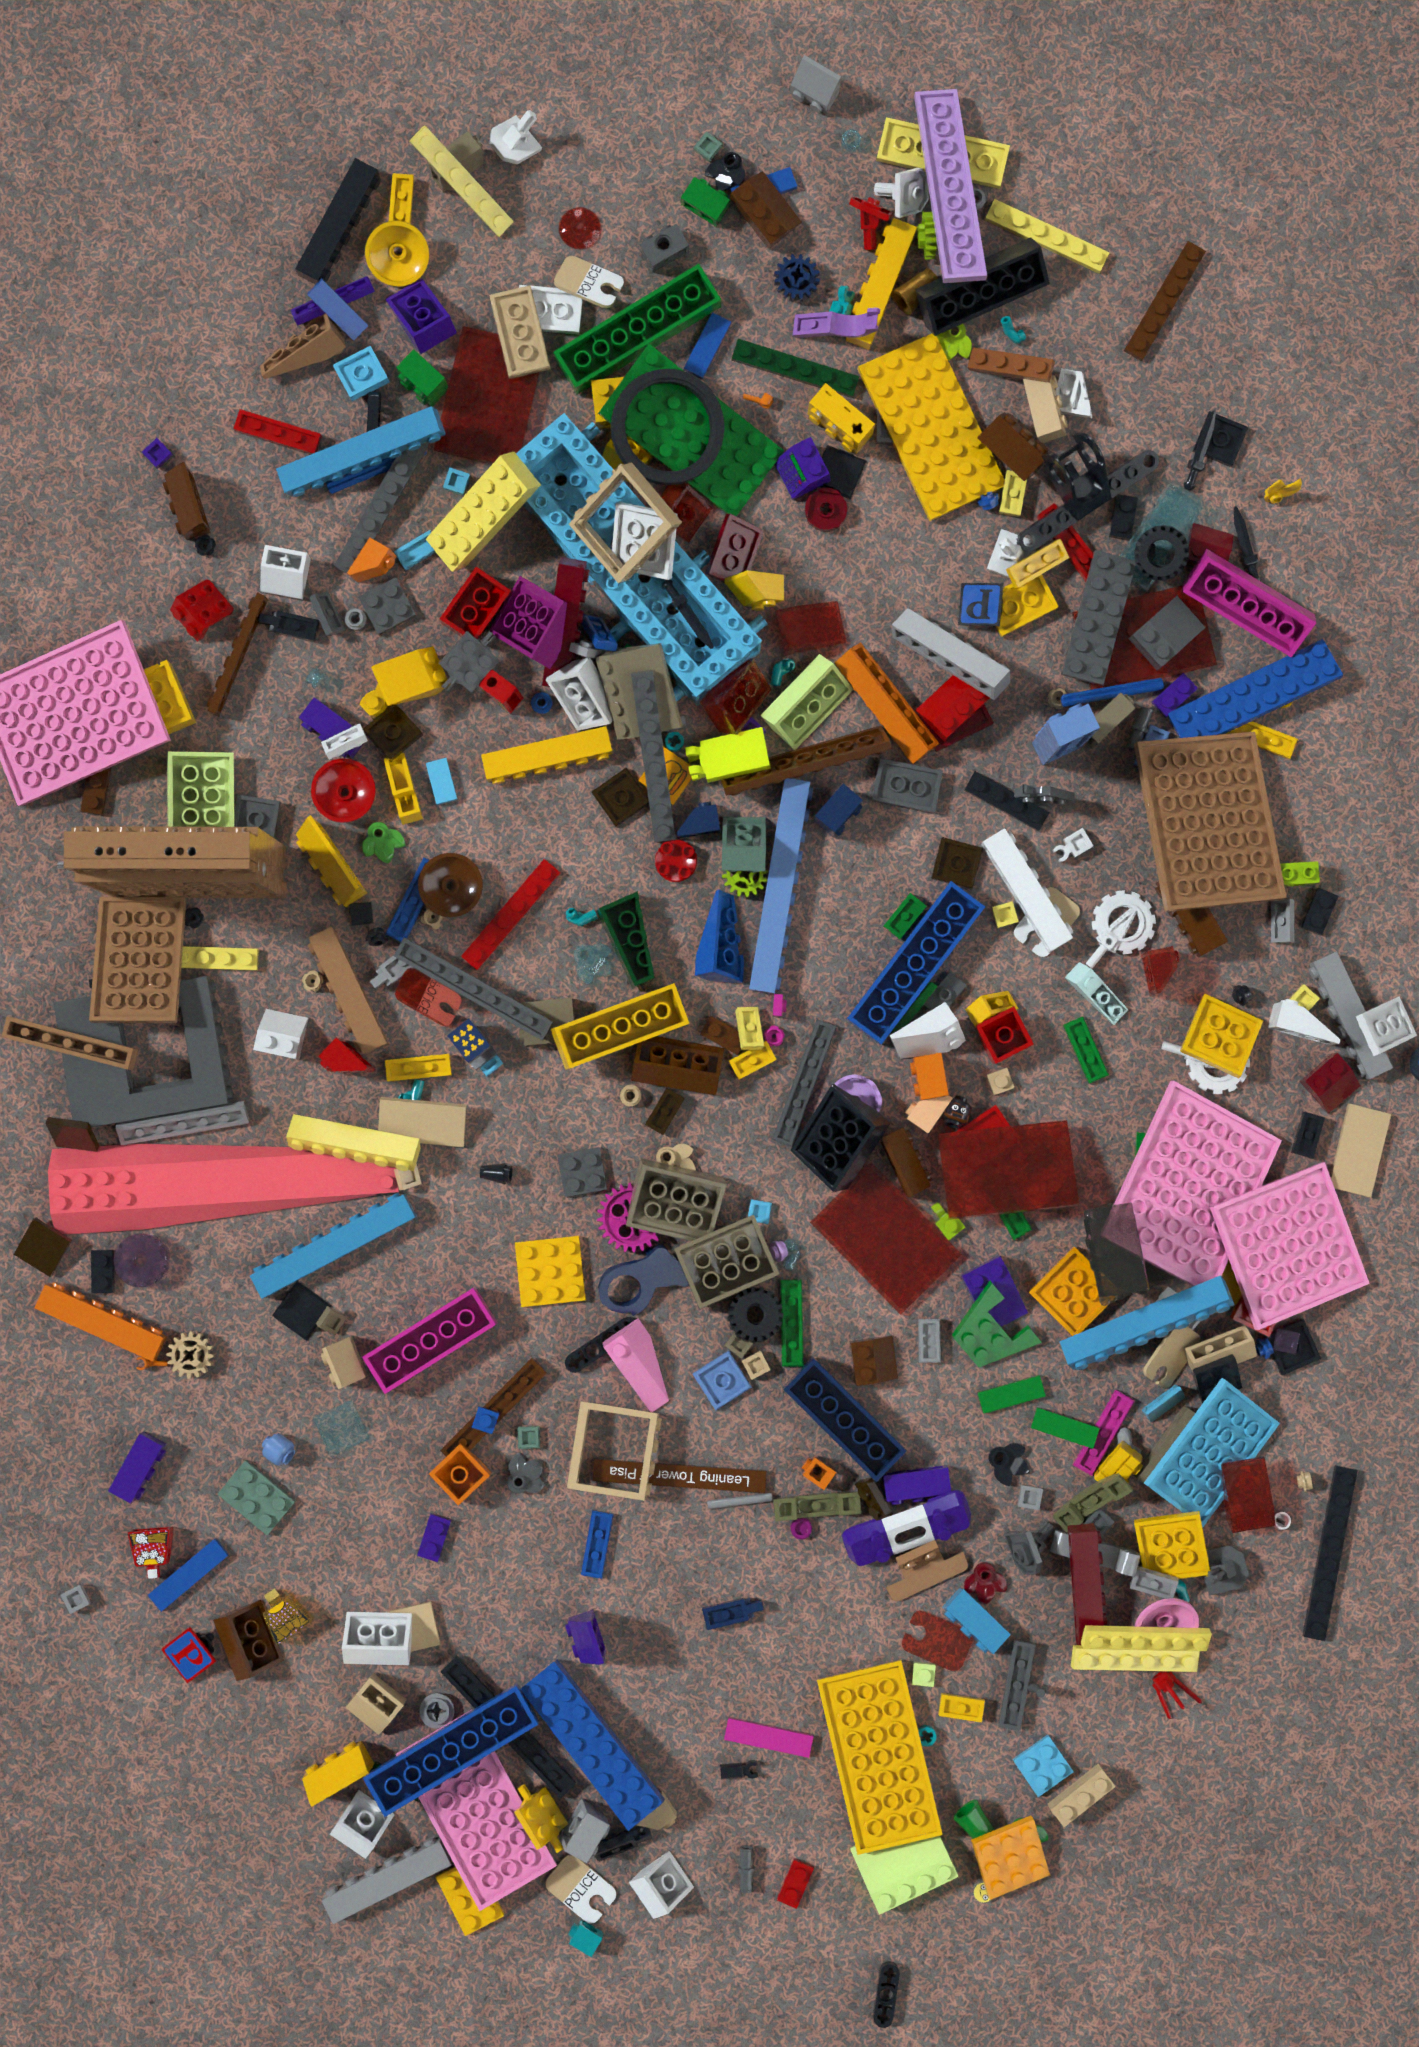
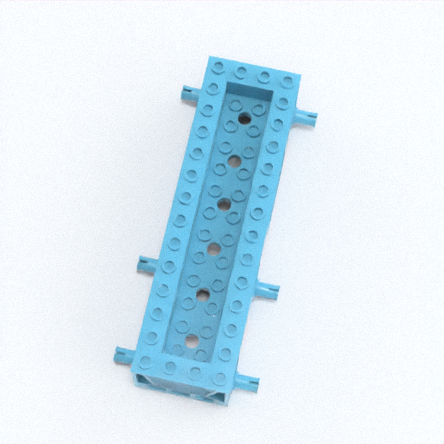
(640, 605)

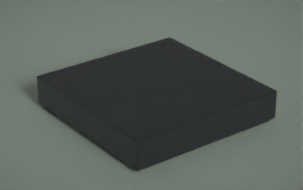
(1224, 440)
(1305, 1353)

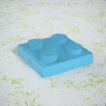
(361, 373)
(1043, 1765)

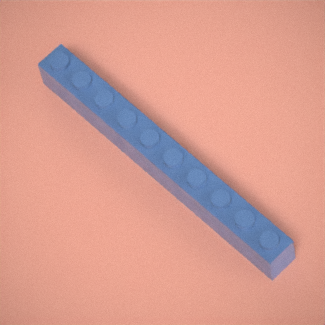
(779, 886)

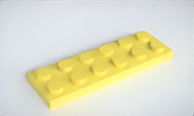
(903, 147)

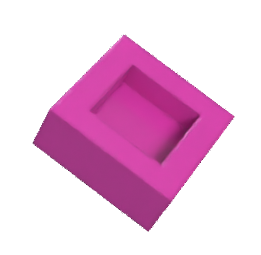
(779, 1005)

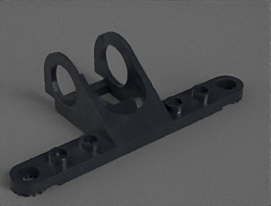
(1085, 491)

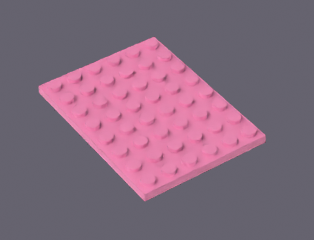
(76, 713)
(1184, 1166)

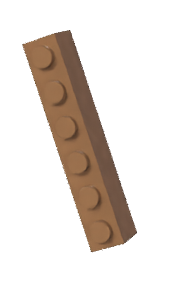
(348, 991)
(70, 1043)

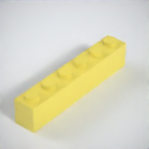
(353, 1143)

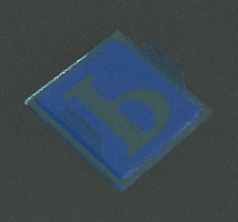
(341, 1428)

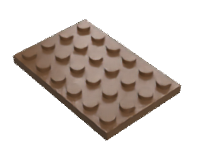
(138, 960)

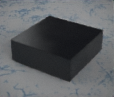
(361, 913)

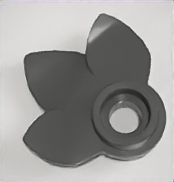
(527, 1472)

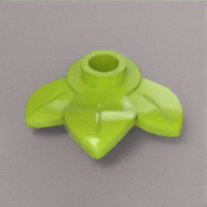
(955, 344)

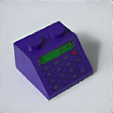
(802, 468)

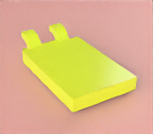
(729, 756)

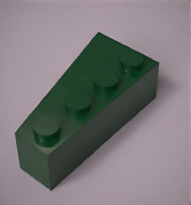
(628, 937)

